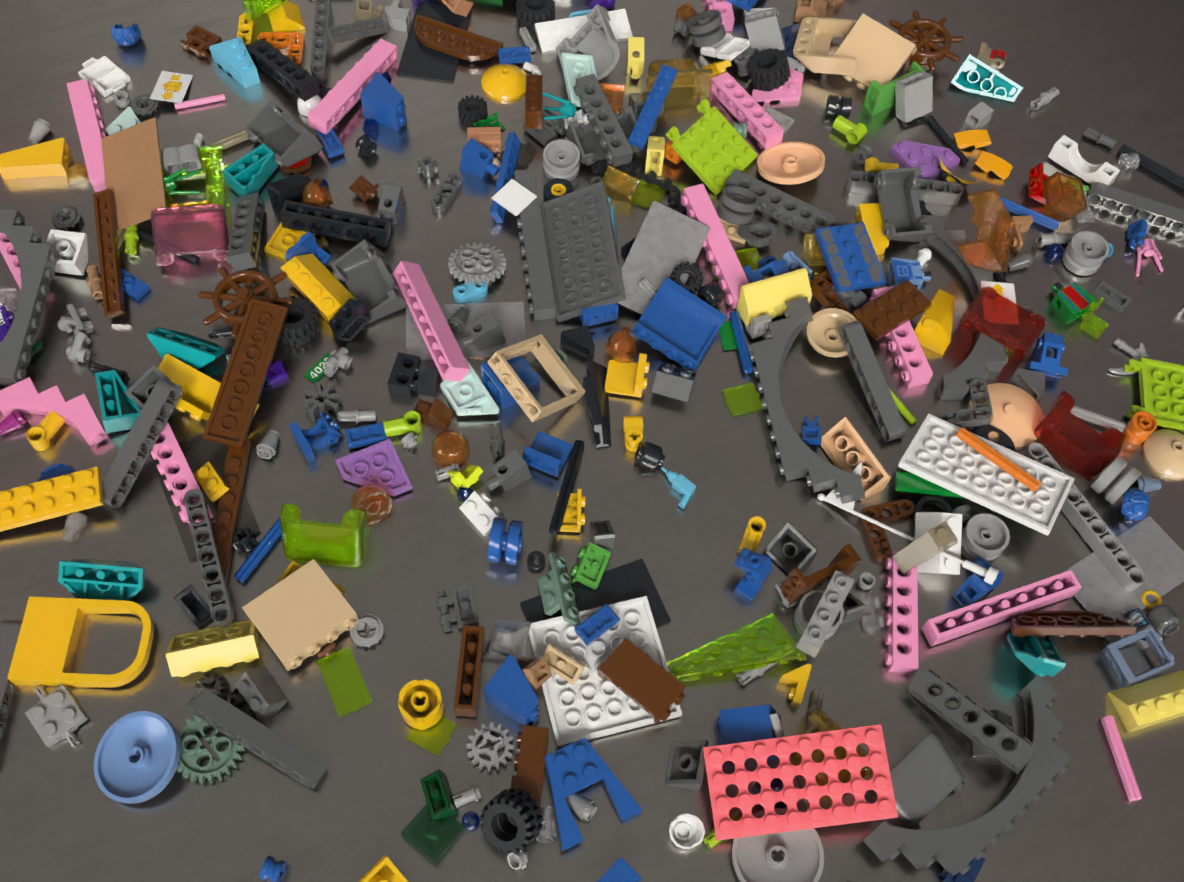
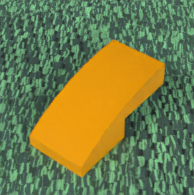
(968, 138)
(991, 162)

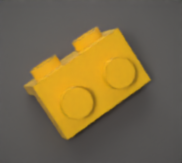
(573, 517)

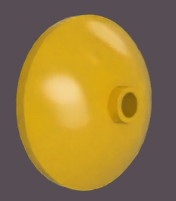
(504, 82)

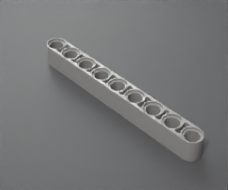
(1092, 521)

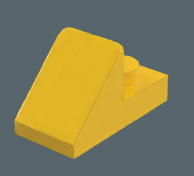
(718, 67)
(797, 680)

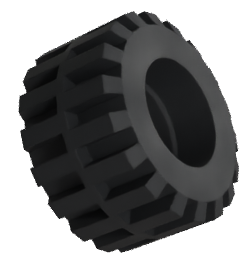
(534, 11)
(769, 69)
(304, 329)
(498, 827)

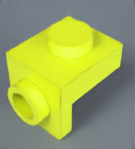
(467, 477)

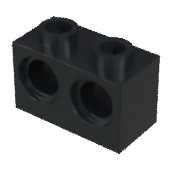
(349, 320)
(401, 373)

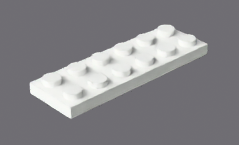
(553, 32)

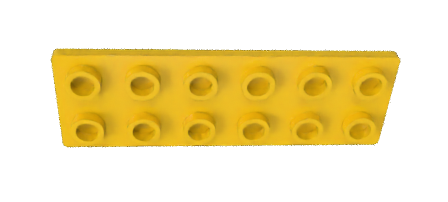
(197, 388)

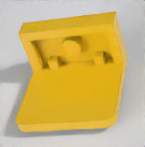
(627, 377)

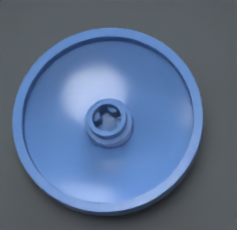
(137, 757)

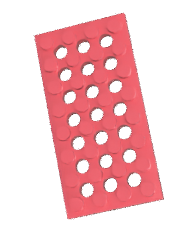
(815, 816)

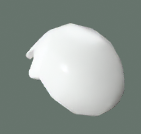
(305, 107)
(686, 831)

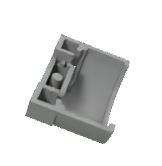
(596, 40)

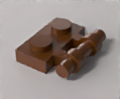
(201, 37)

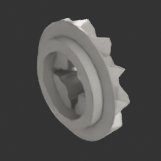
(374, 624)

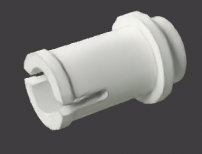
(923, 256)

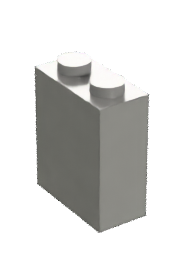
(765, 30)
(914, 96)

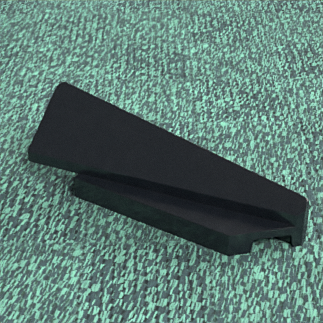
(597, 403)

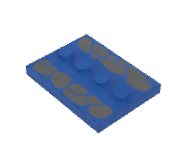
(850, 257)

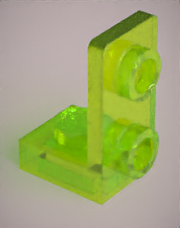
(1092, 323)

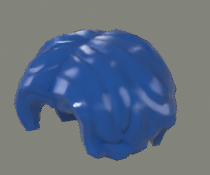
(126, 36)
(1135, 504)

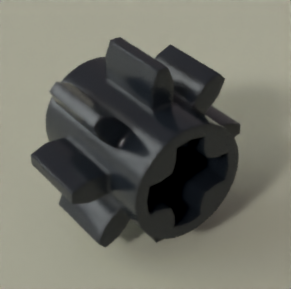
(245, 539)

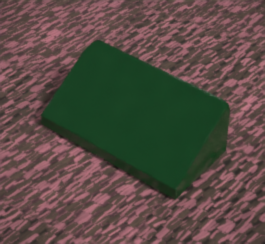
(438, 795)

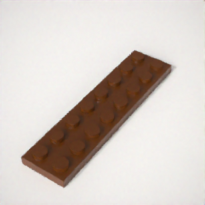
(245, 374)

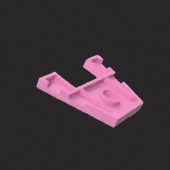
(789, 92)

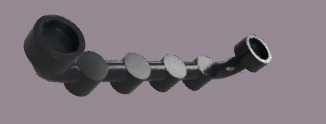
(674, 198)

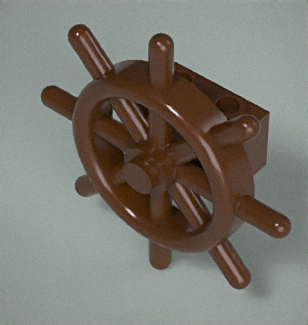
(927, 50)
(242, 295)

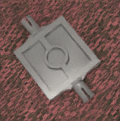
(56, 716)

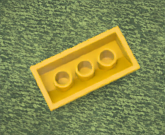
(317, 284)

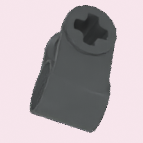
(743, 59)

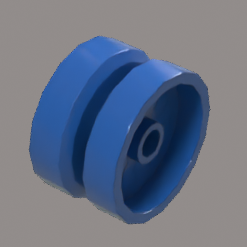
(505, 541)

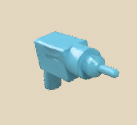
(681, 485)

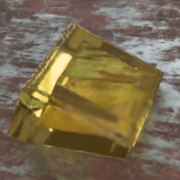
(77, 174)

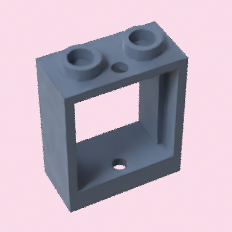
(1122, 669)

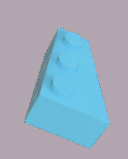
(236, 60)

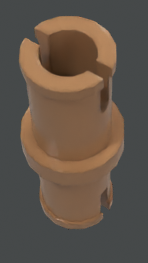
(94, 281)

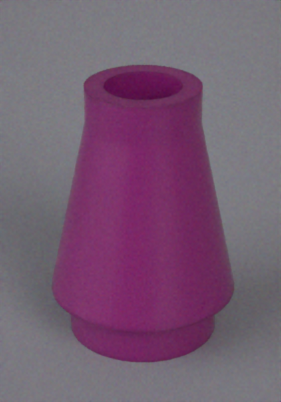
(12, 422)

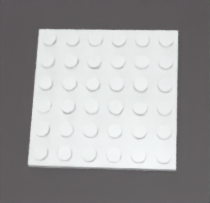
(596, 705)

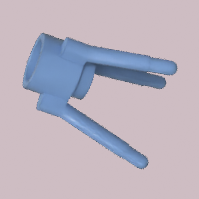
(792, 261)

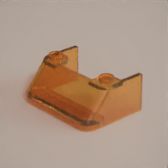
(993, 234)

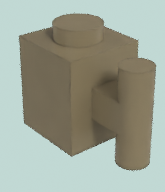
(365, 11)

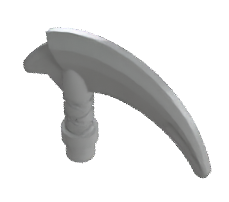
(1135, 353)

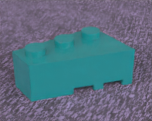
(251, 171)
(117, 408)

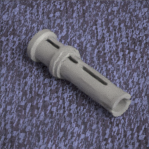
(1049, 239)

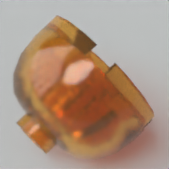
(316, 195)
(621, 345)
(450, 447)
(373, 501)

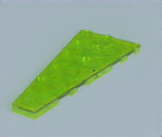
(739, 651)

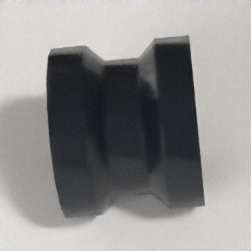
(366, 145)

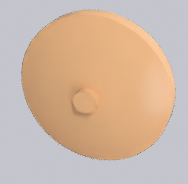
(791, 163)
(1013, 413)

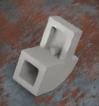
(397, 16)

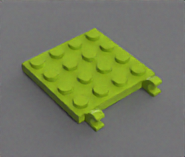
(712, 148)
(1160, 391)

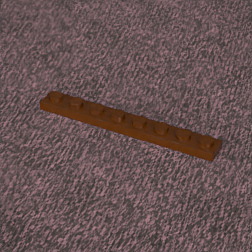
(108, 254)
(229, 505)

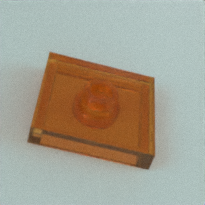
(614, 95)

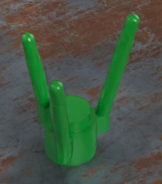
(170, 182)

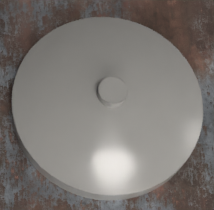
(779, 856)

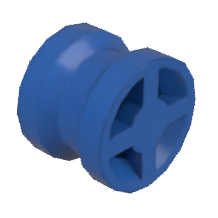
(273, 869)

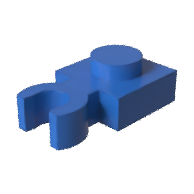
(1136, 232)
(811, 432)

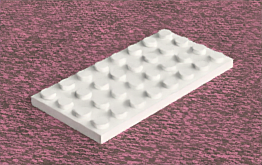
(954, 465)

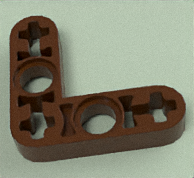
(824, 291)
(876, 513)

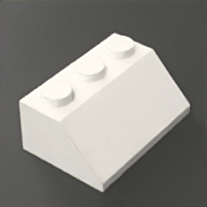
(940, 564)

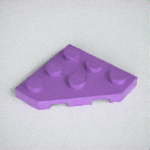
(924, 156)
(376, 466)

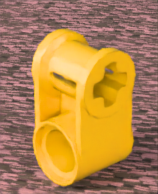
(633, 432)

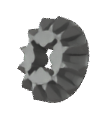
(144, 100)
(65, 212)
(221, 684)

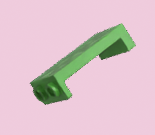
(883, 97)

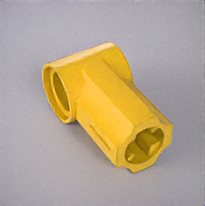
(874, 165)
(40, 436)
(751, 537)

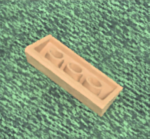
(848, 450)

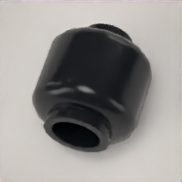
(711, 293)
(649, 455)

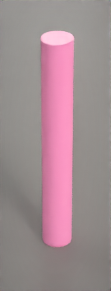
(200, 101)

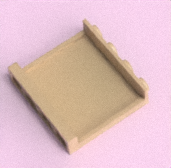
(877, 52)
(301, 614)

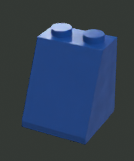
(383, 103)
(499, 391)
(513, 694)
(746, 725)

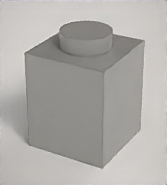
(979, 116)

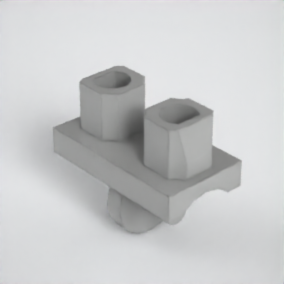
(73, 320)

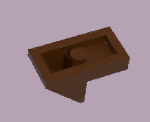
(435, 413)

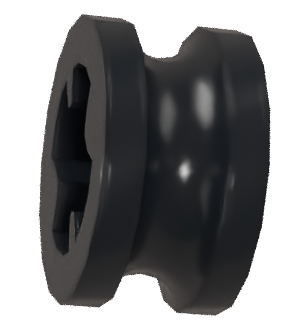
(540, 555)

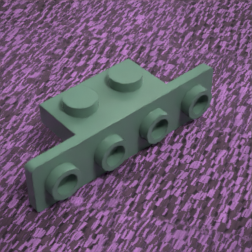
(557, 591)

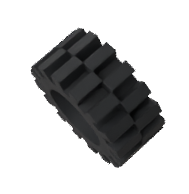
(472, 103)
(692, 271)

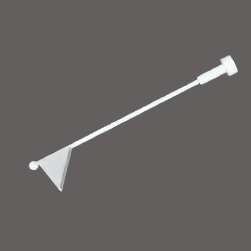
(990, 575)

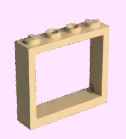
(552, 364)

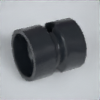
(843, 109)

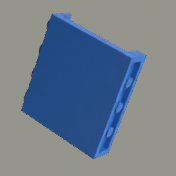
(679, 324)

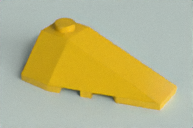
(936, 323)

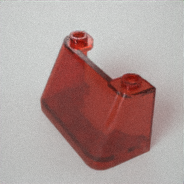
(1003, 322)
(1075, 439)

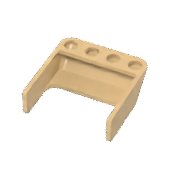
(815, 41)

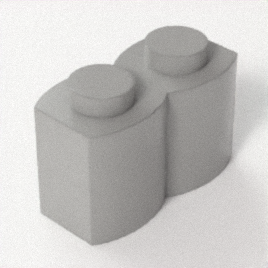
(180, 158)

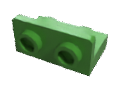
(590, 565)

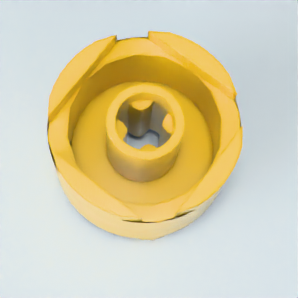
(421, 692)

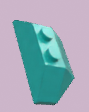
(185, 347)
(101, 578)
(1037, 653)

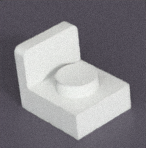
(580, 116)

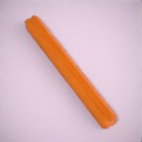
(998, 459)

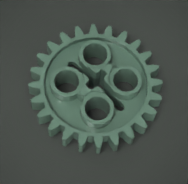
(191, 759)

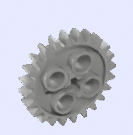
(477, 263)

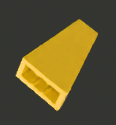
(38, 160)

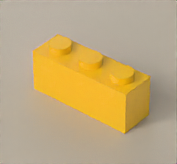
(871, 216)

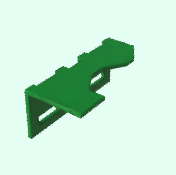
(489, 120)

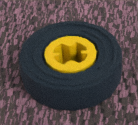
(554, 185)

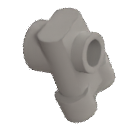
(79, 350)
(337, 359)

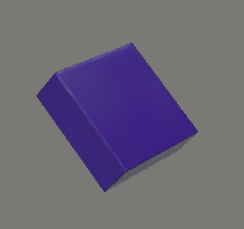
(277, 372)

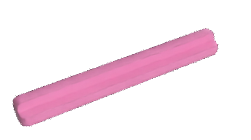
(1121, 758)

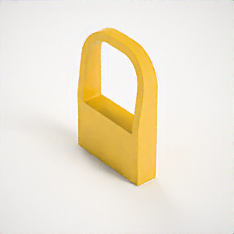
(51, 638)

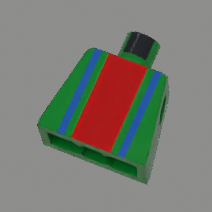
(1071, 301)

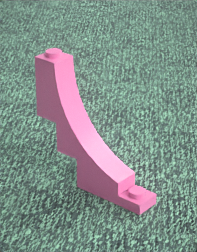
(76, 412)

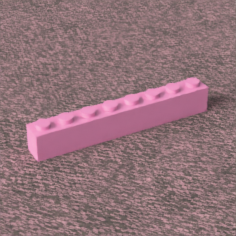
(347, 91)
(89, 129)
(717, 244)
(431, 322)
(1000, 608)

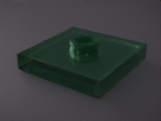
(430, 835)

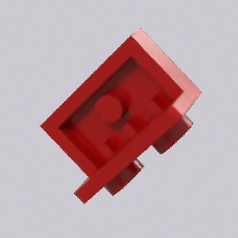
(1036, 183)

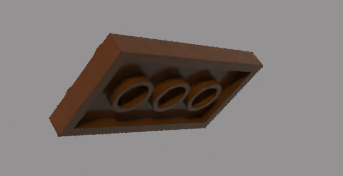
(892, 309)

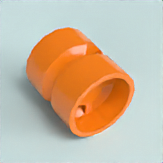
(1139, 427)

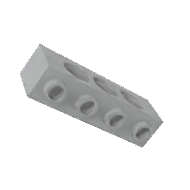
(825, 614)

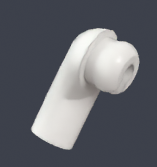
(531, 68)
(198, 139)

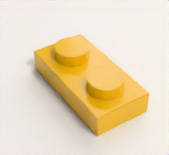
(211, 481)

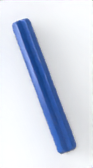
(1037, 217)
(741, 342)
(259, 552)

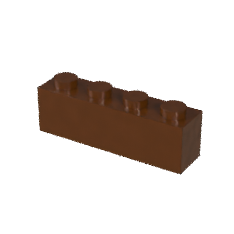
(533, 101)
(469, 671)
(531, 761)

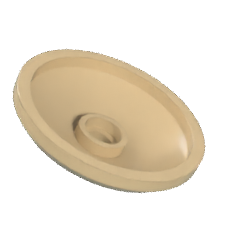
(826, 325)
(1165, 453)

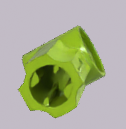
(853, 132)
(402, 424)

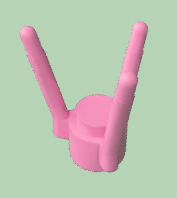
(1148, 249)

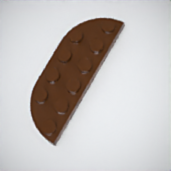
(454, 40)
(1069, 623)

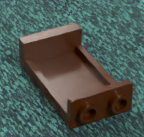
(797, 585)
(642, 680)

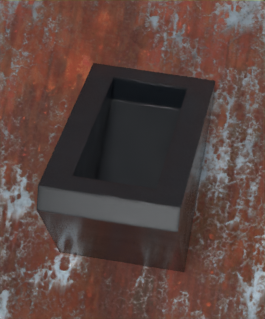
(579, 340)
(428, 378)
(194, 606)

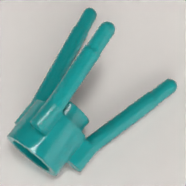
(566, 109)

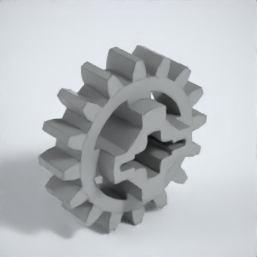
(482, 750)

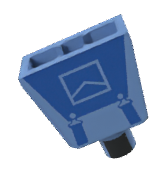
(904, 269)

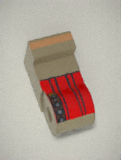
(991, 57)

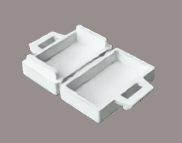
(727, 48)
(104, 75)

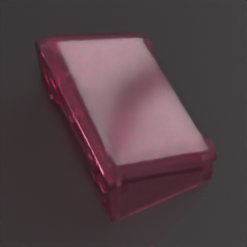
(189, 232)

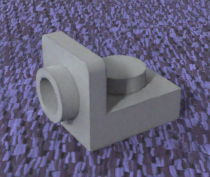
(759, 326)

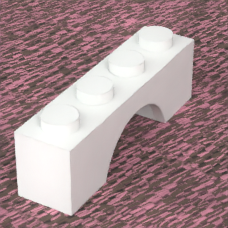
(1067, 155)

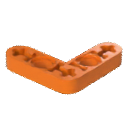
(289, 42)

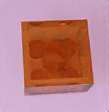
(1064, 195)

